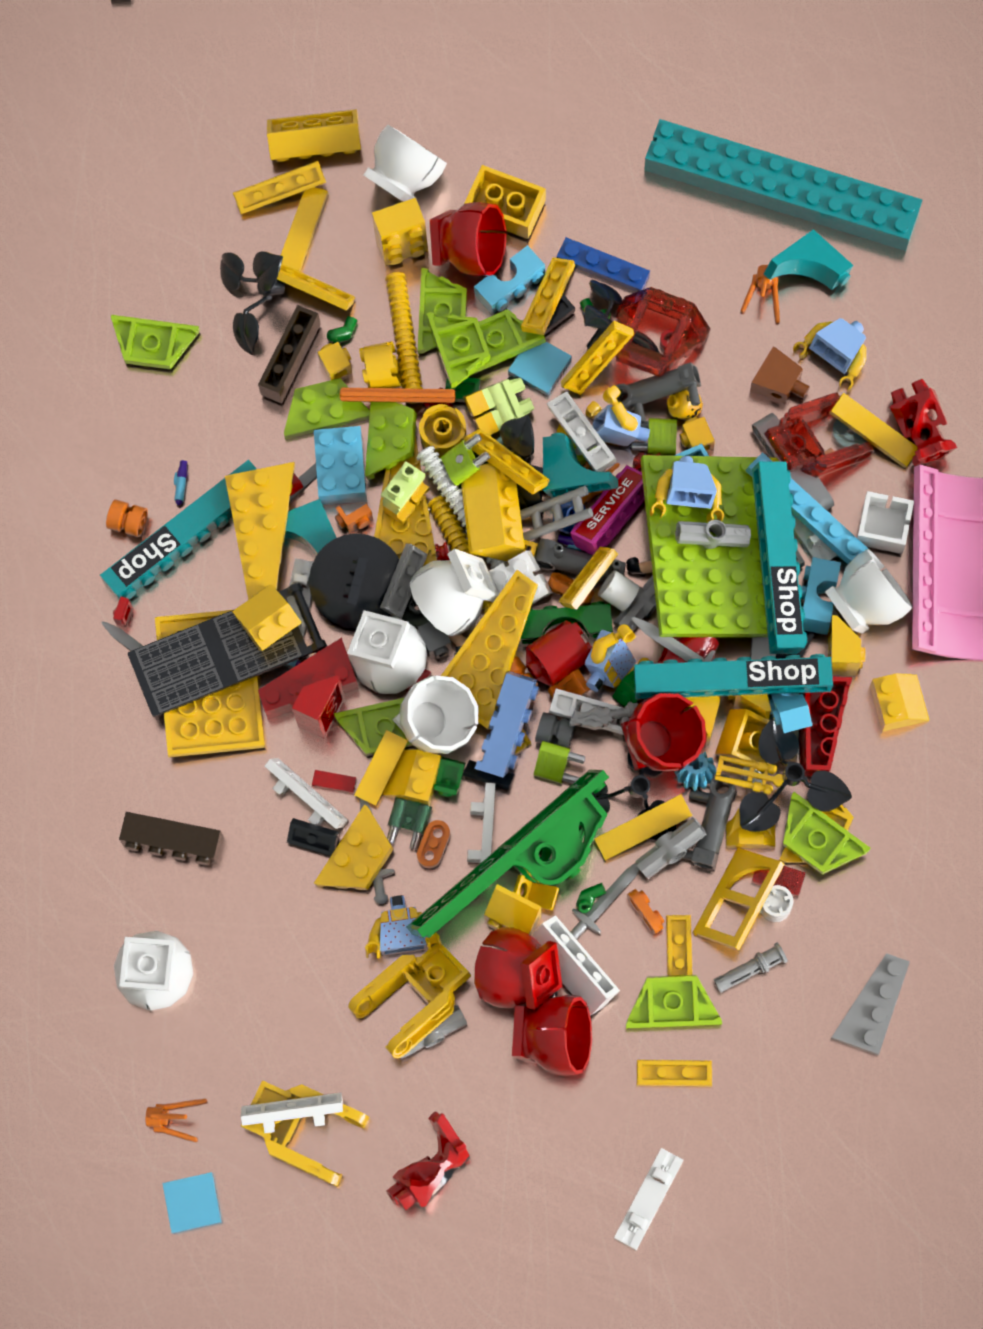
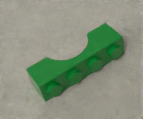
(589, 618)

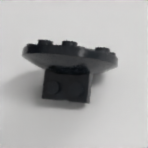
(351, 578)

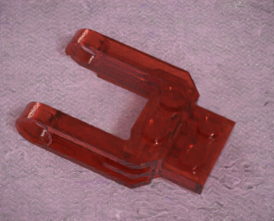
(799, 446)

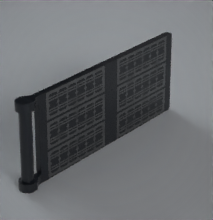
(215, 657)

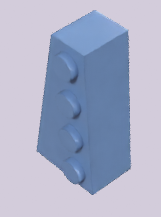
(507, 724)

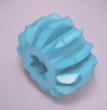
(697, 773)

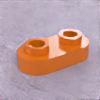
(560, 583)
(433, 845)
(640, 903)

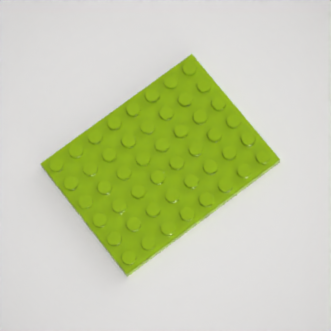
(700, 587)

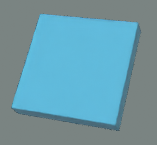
(540, 366)
(192, 1203)

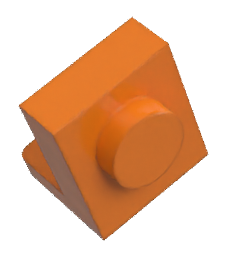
(358, 519)
(572, 683)

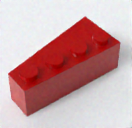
(328, 662)
(826, 714)

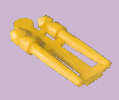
(760, 766)

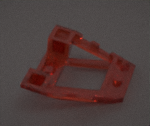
(690, 326)

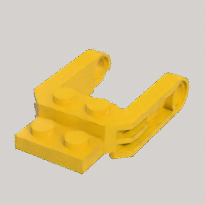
(432, 977)
(285, 1129)

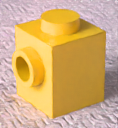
(335, 361)
(697, 432)

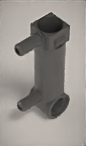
(653, 388)
(554, 556)
(714, 823)

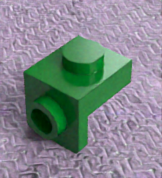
(465, 388)
(626, 690)
(449, 777)

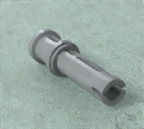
(760, 963)

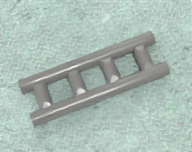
(555, 504)

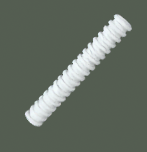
(453, 494)

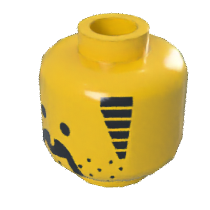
(680, 406)

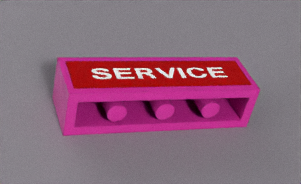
(610, 512)

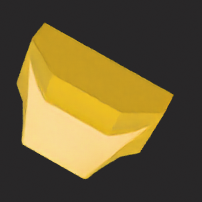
(740, 838)

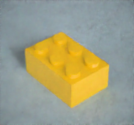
(516, 198)
(400, 232)

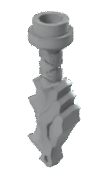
(598, 718)

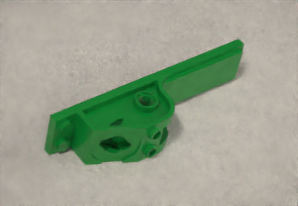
(551, 830)

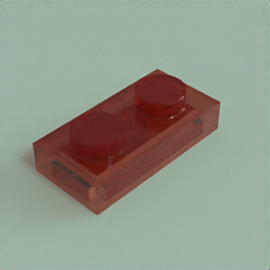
(788, 878)

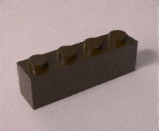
(289, 354)
(171, 838)

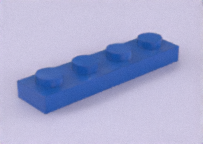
(604, 265)

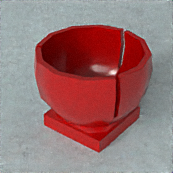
(459, 240)
(663, 735)
(519, 974)
(554, 1035)

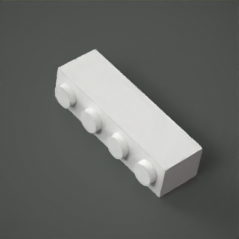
(577, 968)

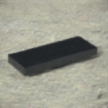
(482, 776)

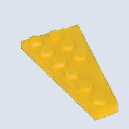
(260, 518)
(417, 527)
(493, 645)

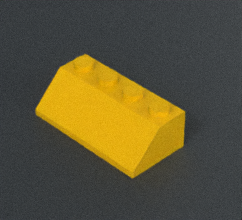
(313, 135)
(492, 514)

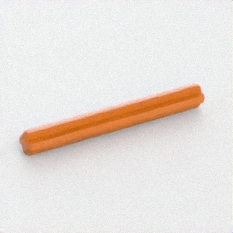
(397, 395)

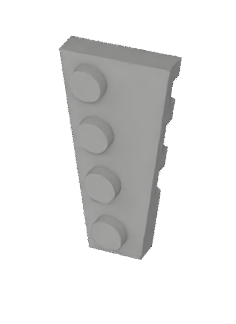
(872, 1010)

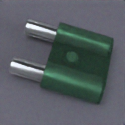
(408, 817)

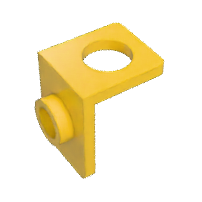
(537, 893)

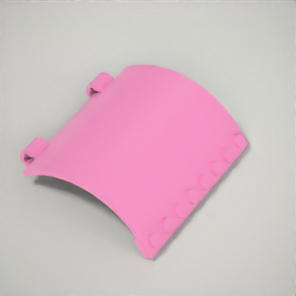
(947, 564)

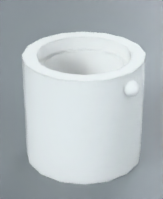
(618, 590)
(777, 904)

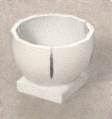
(403, 165)
(453, 591)
(868, 594)
(387, 653)
(438, 715)
(153, 970)

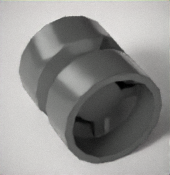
(554, 730)

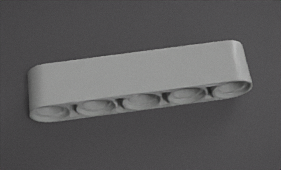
(810, 484)

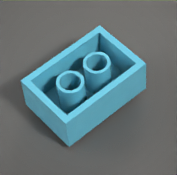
(340, 465)

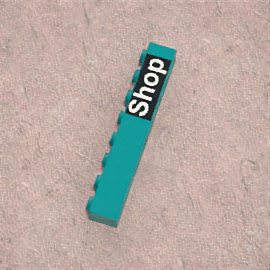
(171, 540)
(778, 558)
(734, 677)

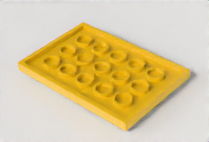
(219, 721)

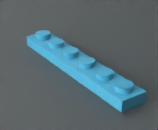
(819, 520)

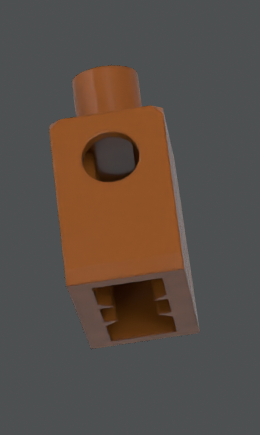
(779, 378)

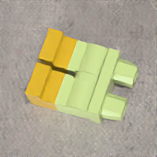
(502, 400)
(402, 490)

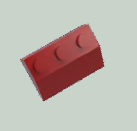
(317, 704)

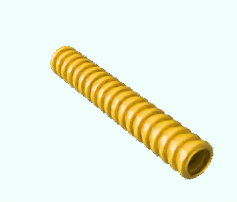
(403, 330)
(451, 529)

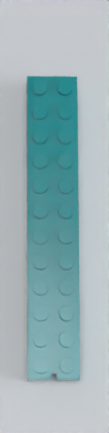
(782, 184)

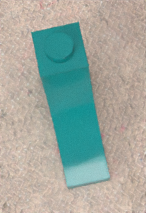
(811, 258)
(566, 472)
(310, 526)

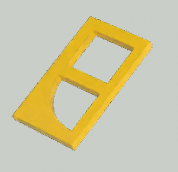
(740, 865)

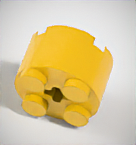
(380, 366)
(442, 418)

